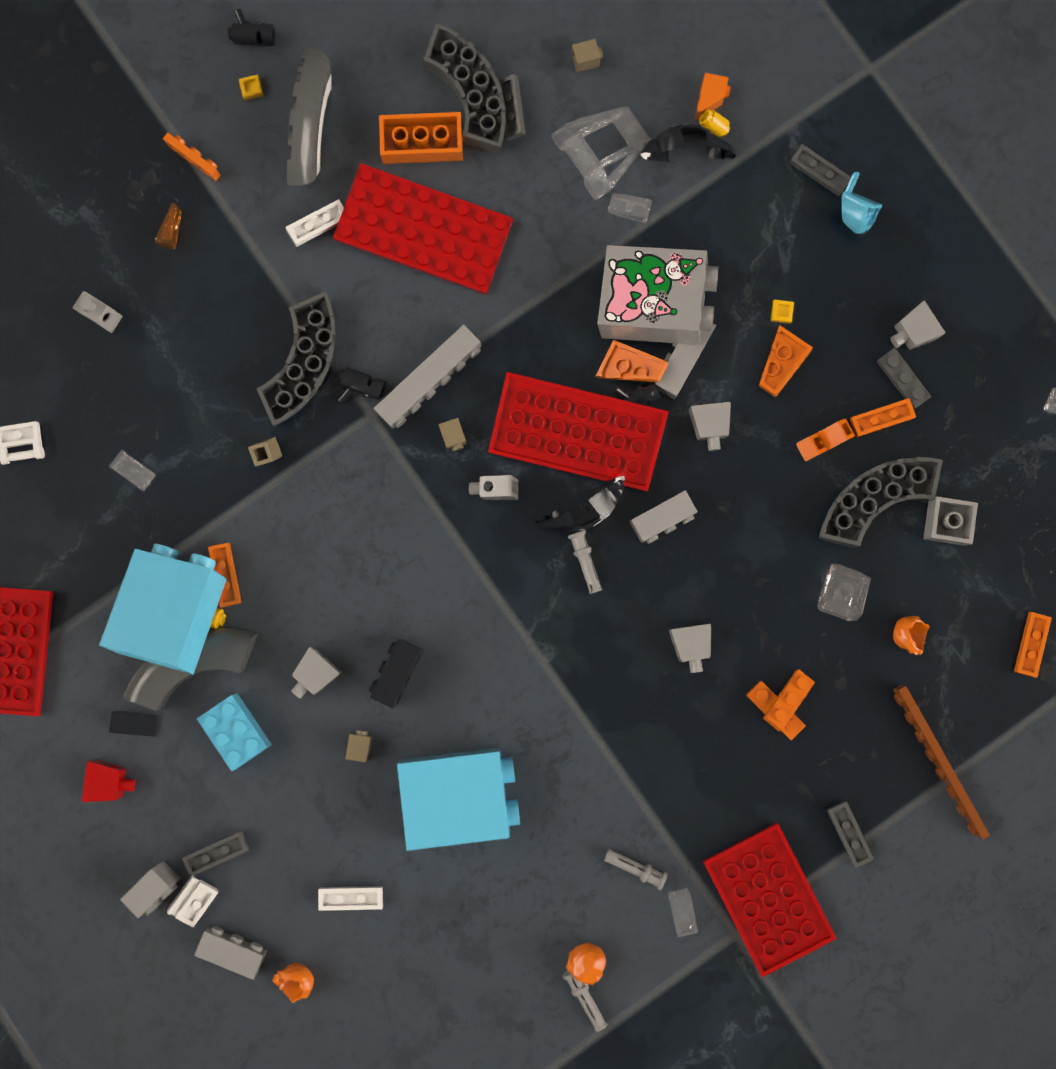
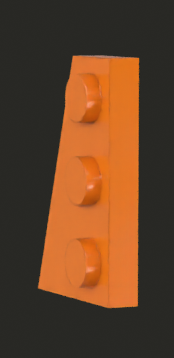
(784, 360)
(630, 364)

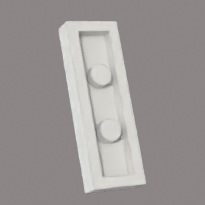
(315, 223)
(350, 898)

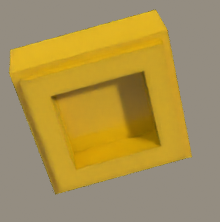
(251, 87)
(782, 311)

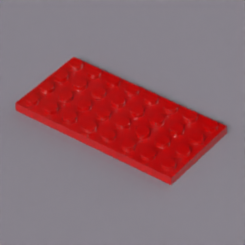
(423, 229)
(577, 431)

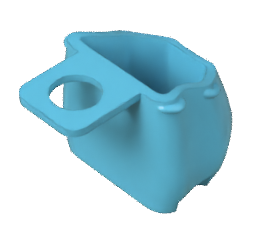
(857, 211)

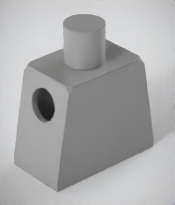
(95, 310)
(917, 328)
(711, 423)
(504, 487)
(692, 645)
(314, 673)

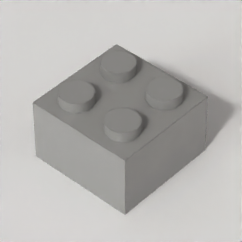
(950, 521)
(151, 890)

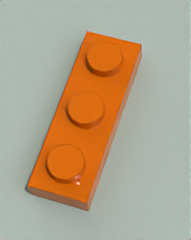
(192, 155)
(882, 417)
(225, 566)
(1032, 644)
(764, 698)
(788, 700)

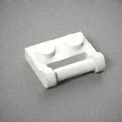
(20, 435)

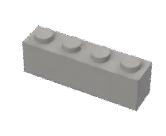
(680, 365)

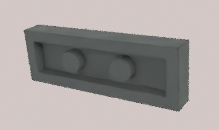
(513, 108)
(820, 170)
(903, 378)
(850, 834)
(216, 853)

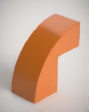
(825, 439)

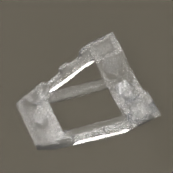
(592, 169)

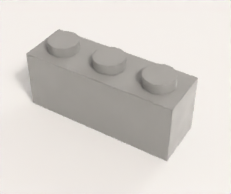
(664, 517)
(231, 952)

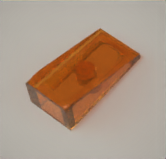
(169, 229)

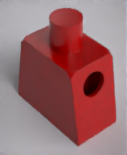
(105, 782)

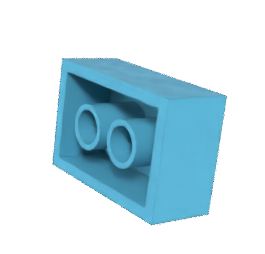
(234, 731)

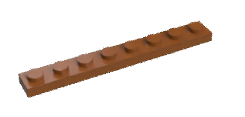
(944, 769)

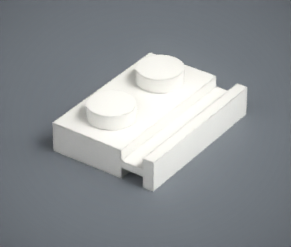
(192, 901)

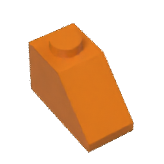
(712, 93)

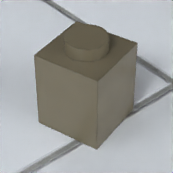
(586, 55)
(453, 435)
(265, 451)
(359, 746)

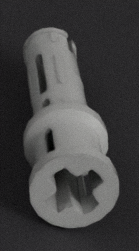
(582, 551)
(646, 872)
(581, 991)

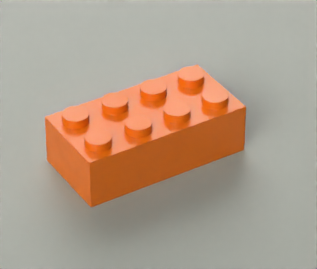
(421, 138)

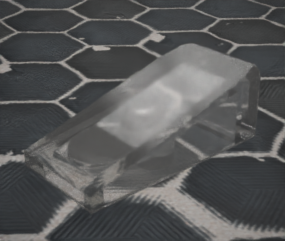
(630, 207)
(132, 470)
(683, 912)

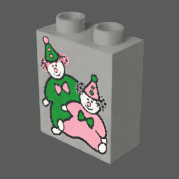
(656, 294)

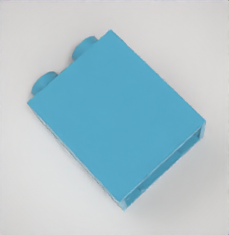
(164, 608)
(456, 798)

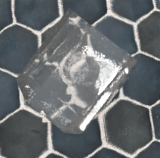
(844, 593)

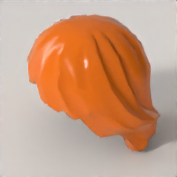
(910, 634)
(586, 963)
(295, 981)

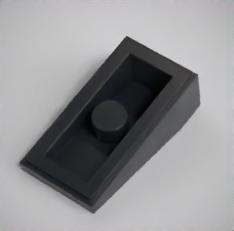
(132, 723)

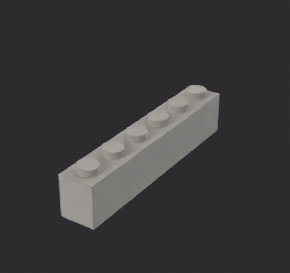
(428, 376)

